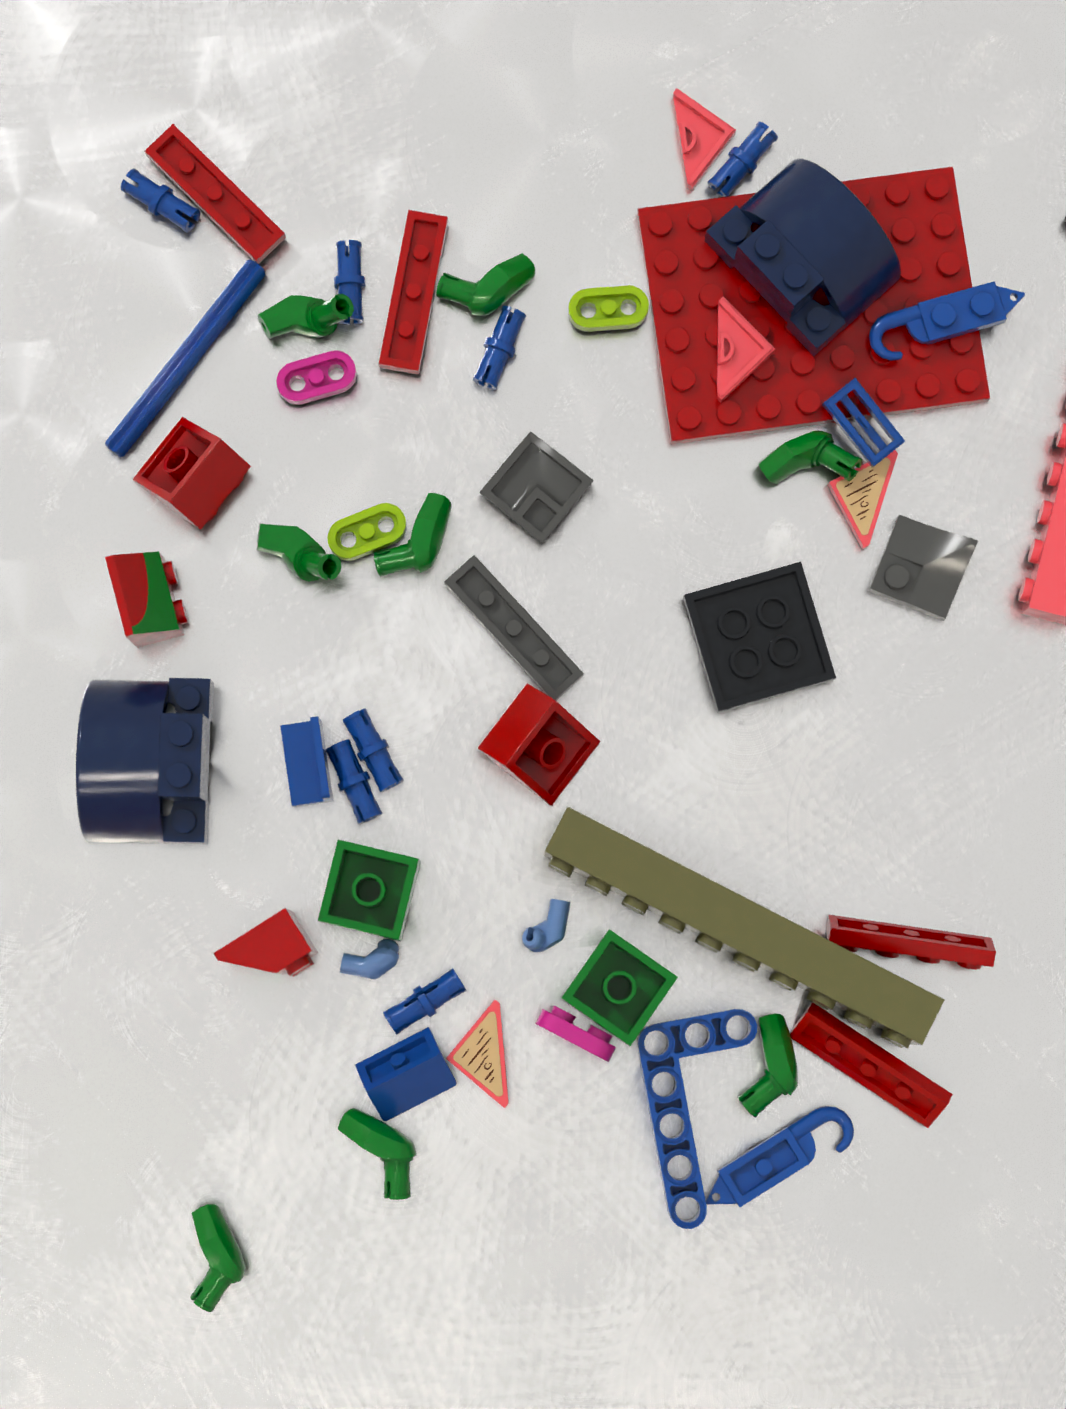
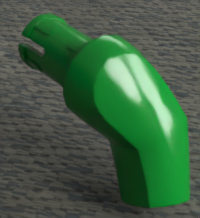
(492, 289)
(305, 315)
(807, 452)
(424, 540)
(298, 552)
(780, 1065)
(385, 1143)
(221, 1252)

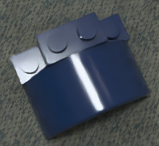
(808, 240)
(138, 755)

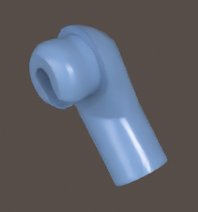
(549, 931)
(374, 964)

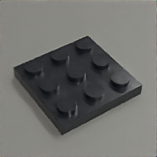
(759, 637)

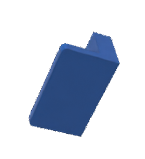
(306, 762)
(405, 1074)

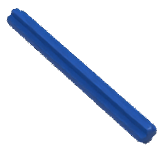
(185, 358)

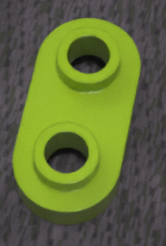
(607, 305)
(366, 529)

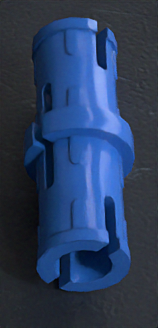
(742, 160)
(160, 200)
(349, 277)
(499, 347)
(373, 750)
(353, 781)
(424, 1001)

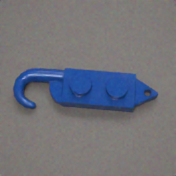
(947, 316)
(776, 1158)

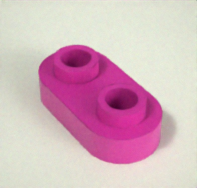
(315, 374)
(561, 1024)

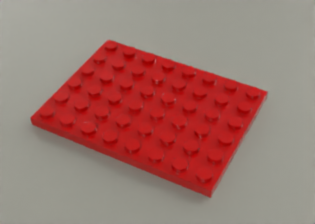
(789, 388)

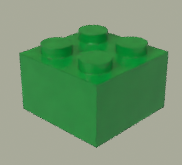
(369, 890)
(619, 987)

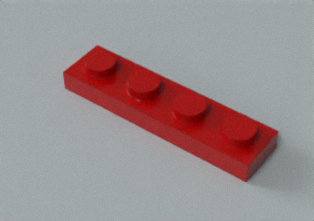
(215, 194)
(413, 292)
(924, 943)
(870, 1065)

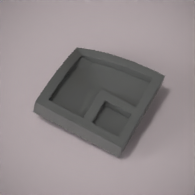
(536, 487)
(922, 567)

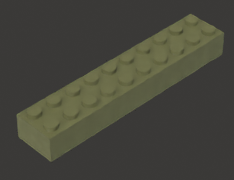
(743, 928)

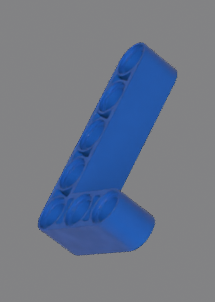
(676, 1101)

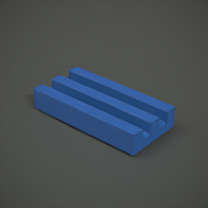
(849, 430)

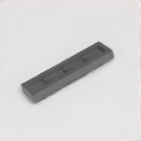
(513, 628)

